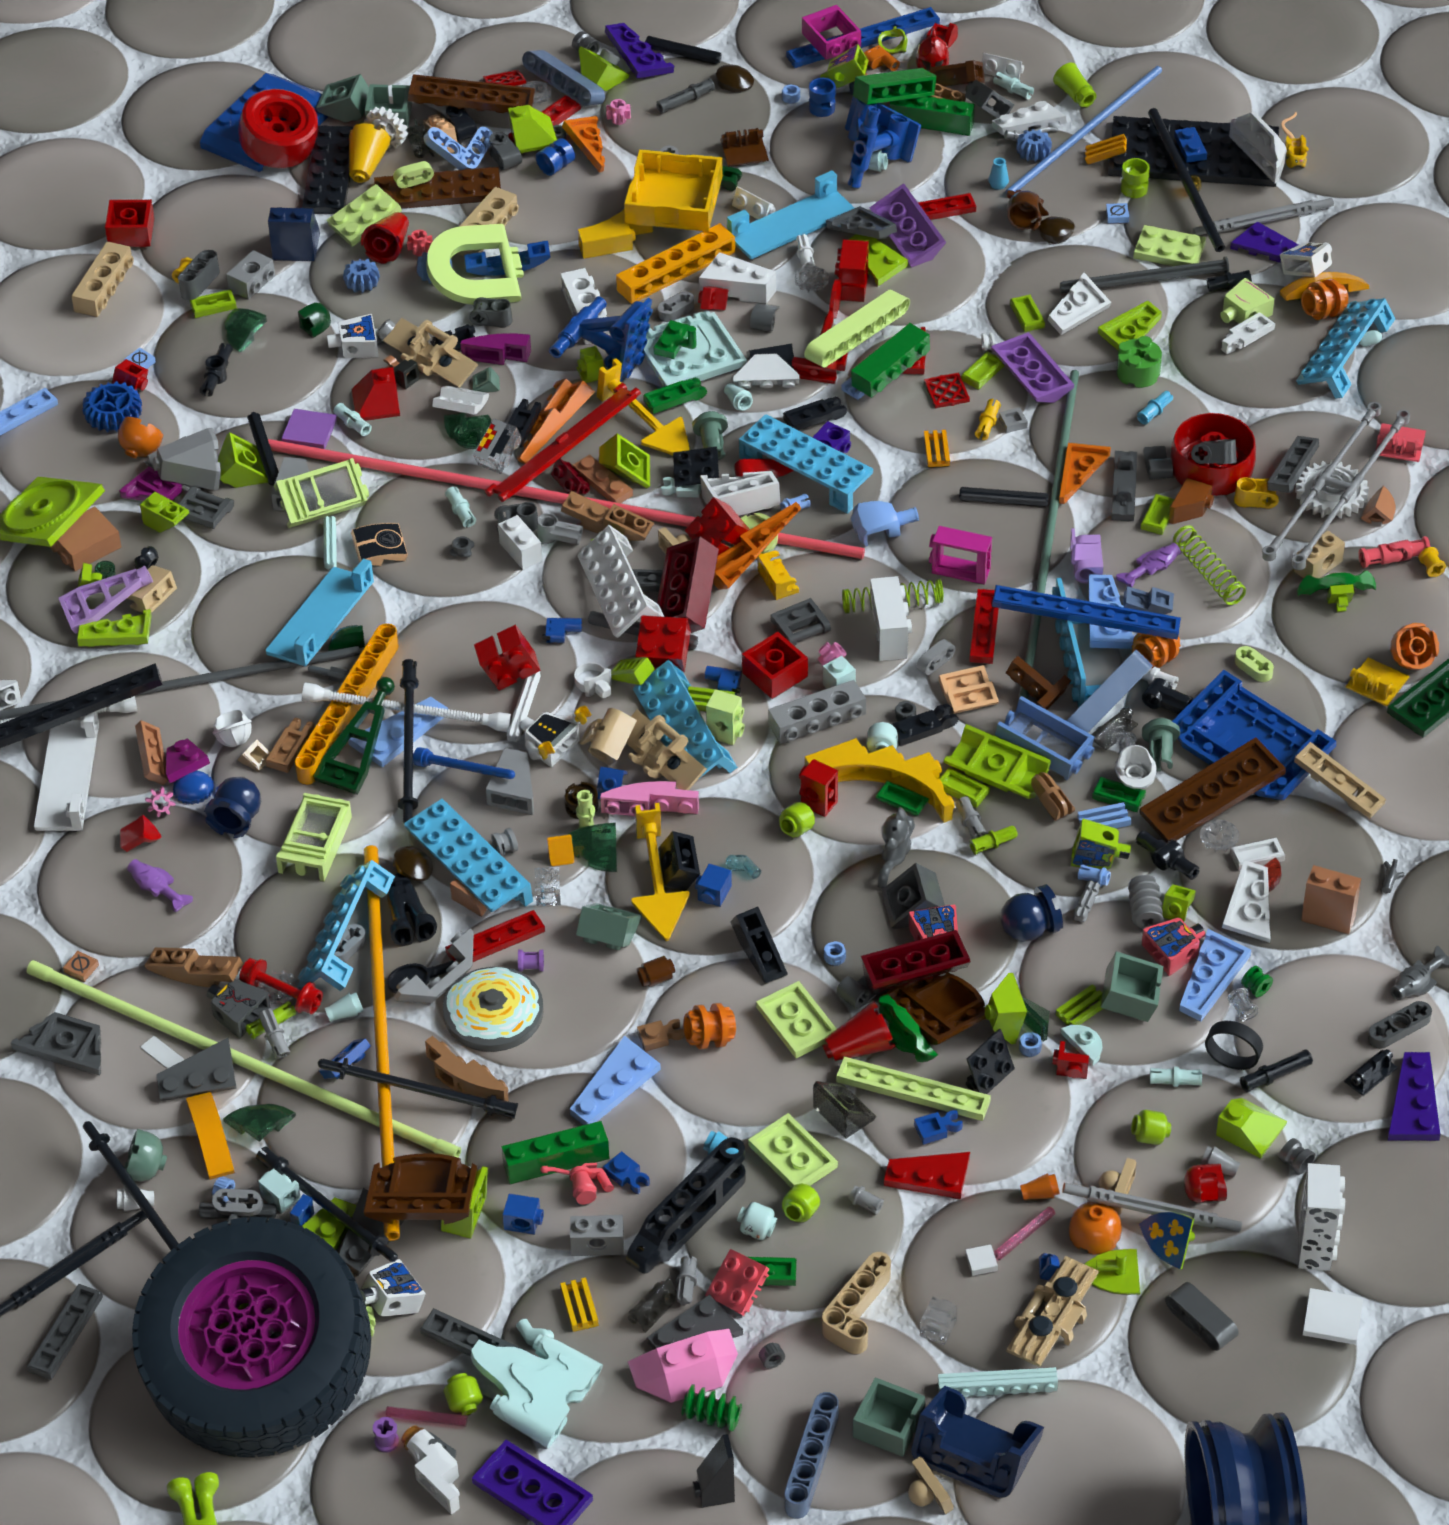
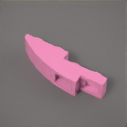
(624, 798)

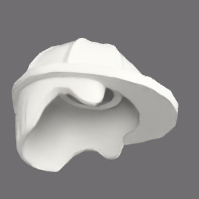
(232, 728)
(1135, 767)

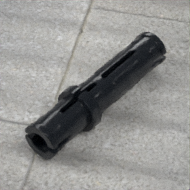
(1266, 1074)

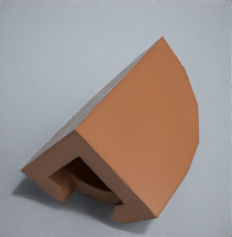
(1380, 507)
(464, 897)

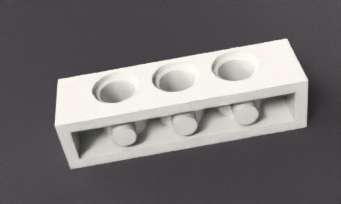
(580, 292)

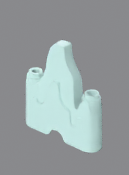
(536, 1387)

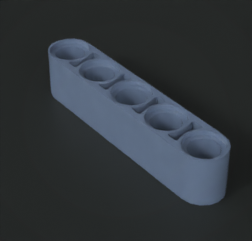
(563, 77)
(1110, 692)
(808, 1465)

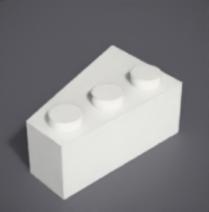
(741, 278)
(744, 494)
(890, 617)

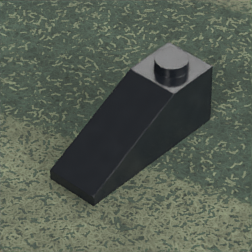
(758, 944)
(716, 1475)

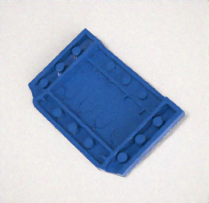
(223, 134)
(1230, 716)

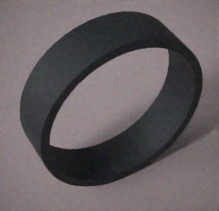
(1241, 1031)

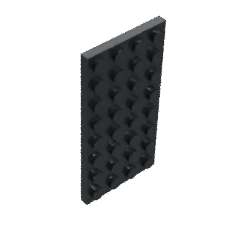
(1224, 161)

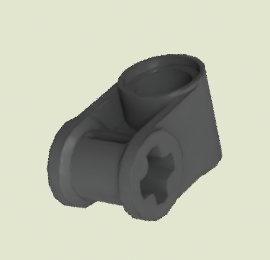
(504, 151)
(493, 312)
(1218, 451)
(526, 511)

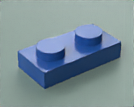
(1190, 144)
(353, 1052)

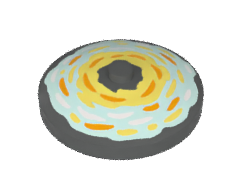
(493, 1009)

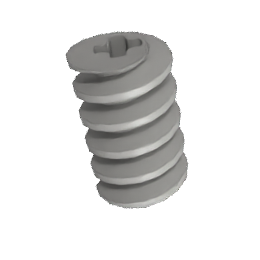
(1145, 901)

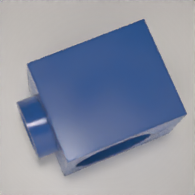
(522, 1214)

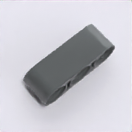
(198, 274)
(1201, 1316)

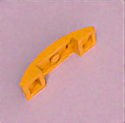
(1295, 289)
(210, 1135)

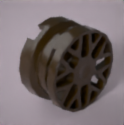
(571, 797)

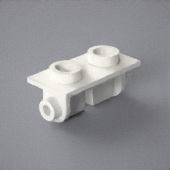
(994, 64)
(752, 204)

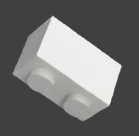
(520, 542)

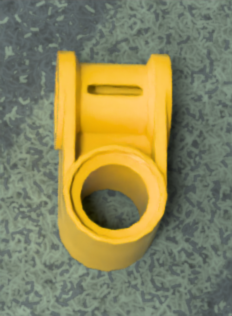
(1253, 493)

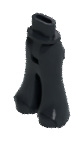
(404, 898)

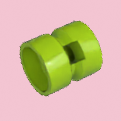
(1135, 178)

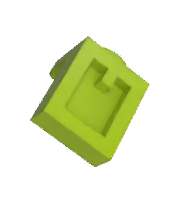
(1177, 902)

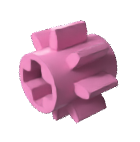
(618, 111)
(830, 652)
(164, 806)

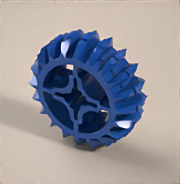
(110, 404)

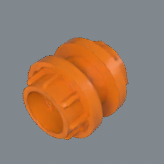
(1324, 299)
(1156, 649)
(706, 1026)

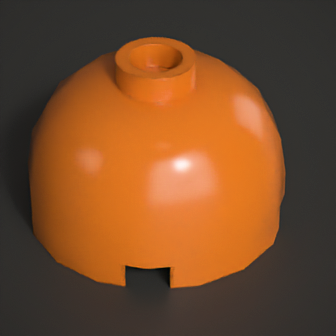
(138, 438)
(1414, 646)
(1095, 1228)

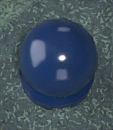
(233, 806)
(1029, 915)

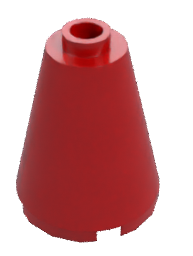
(385, 238)
(859, 1036)

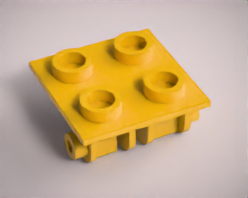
(1376, 681)

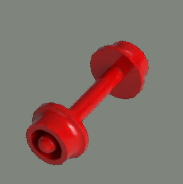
(307, 999)

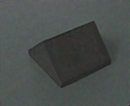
(841, 1108)

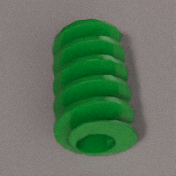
(711, 1408)

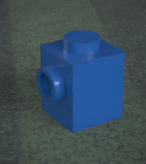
(714, 885)

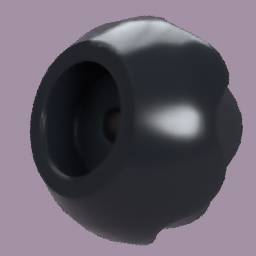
(148, 557)

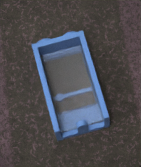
(1047, 736)

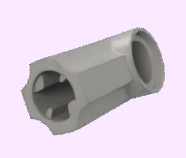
(551, 529)

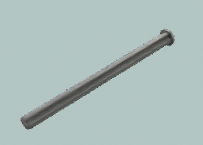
(1153, 274)

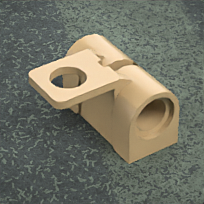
(608, 735)

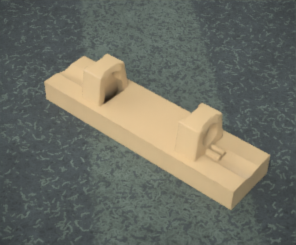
(1339, 780)

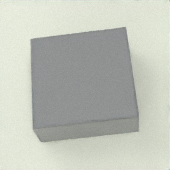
(1013, 420)

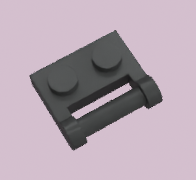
(205, 508)
(797, 617)

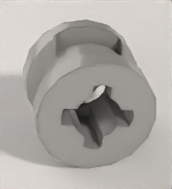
(504, 841)

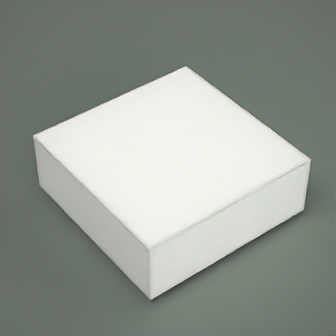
(981, 1260)

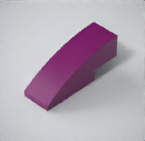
(497, 348)

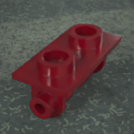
(568, 478)

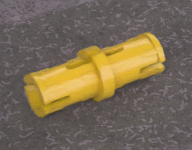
(987, 419)

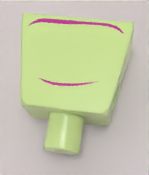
(1246, 301)

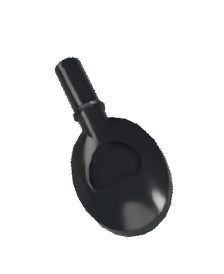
(411, 970)

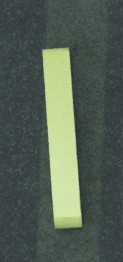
(857, 328)

